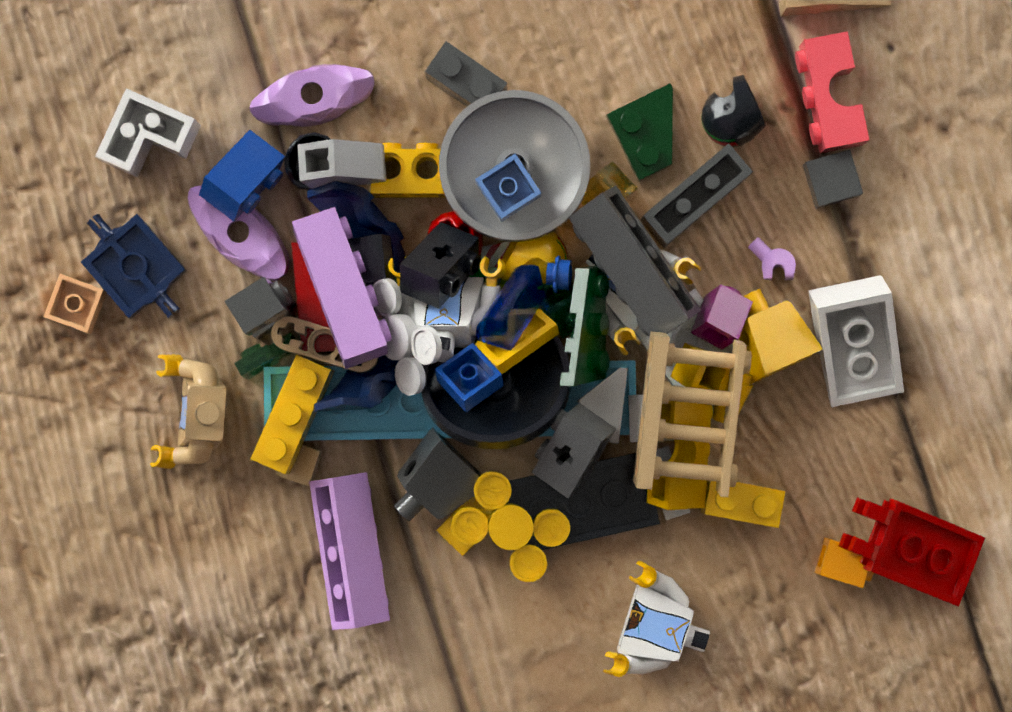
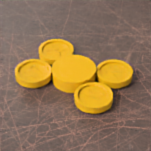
(510, 526)

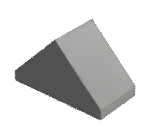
(608, 400)

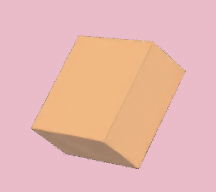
(75, 304)

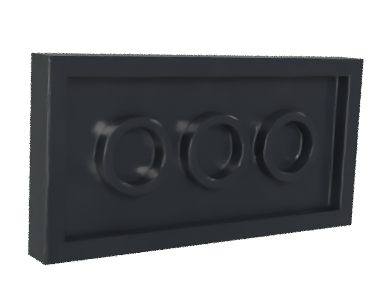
(600, 508)

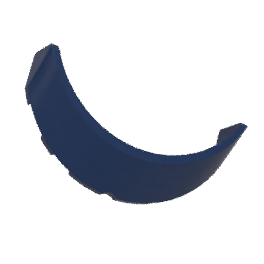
(356, 389)

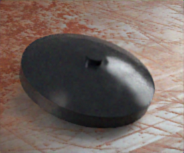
(513, 413)

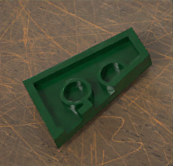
(588, 341)

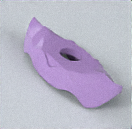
(341, 88)
(259, 254)

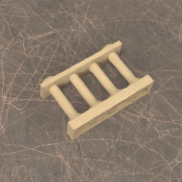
(660, 392)

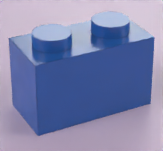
(242, 175)

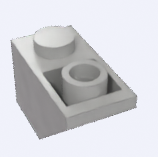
(342, 162)

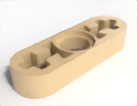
(295, 345)

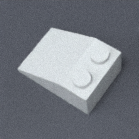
(857, 340)

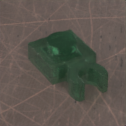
(258, 357)

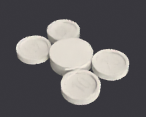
(406, 340)

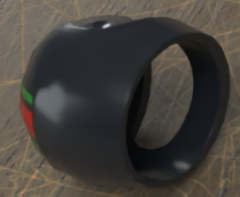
(733, 118)

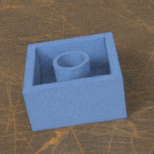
(508, 187)

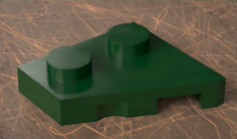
(646, 131)

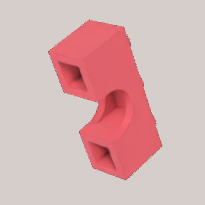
(834, 125)

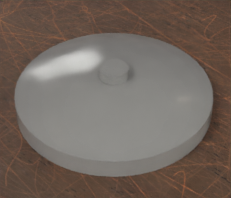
(544, 141)

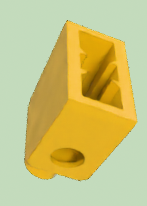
(775, 337)

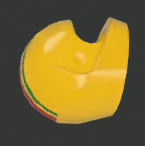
(534, 252)

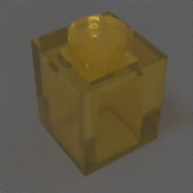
(606, 179)

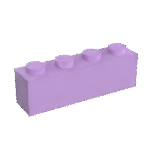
(340, 288)
(349, 551)

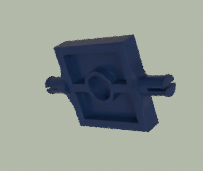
(133, 266)

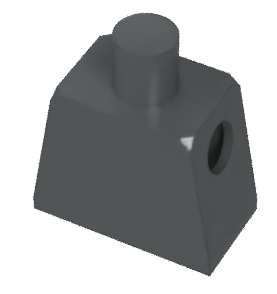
(435, 478)

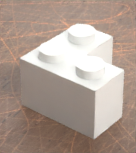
(139, 125)

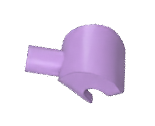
(773, 259)

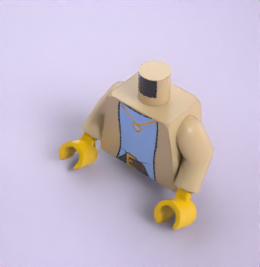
(200, 413)

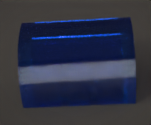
(512, 308)

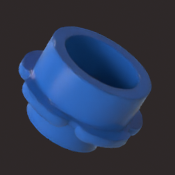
(559, 274)

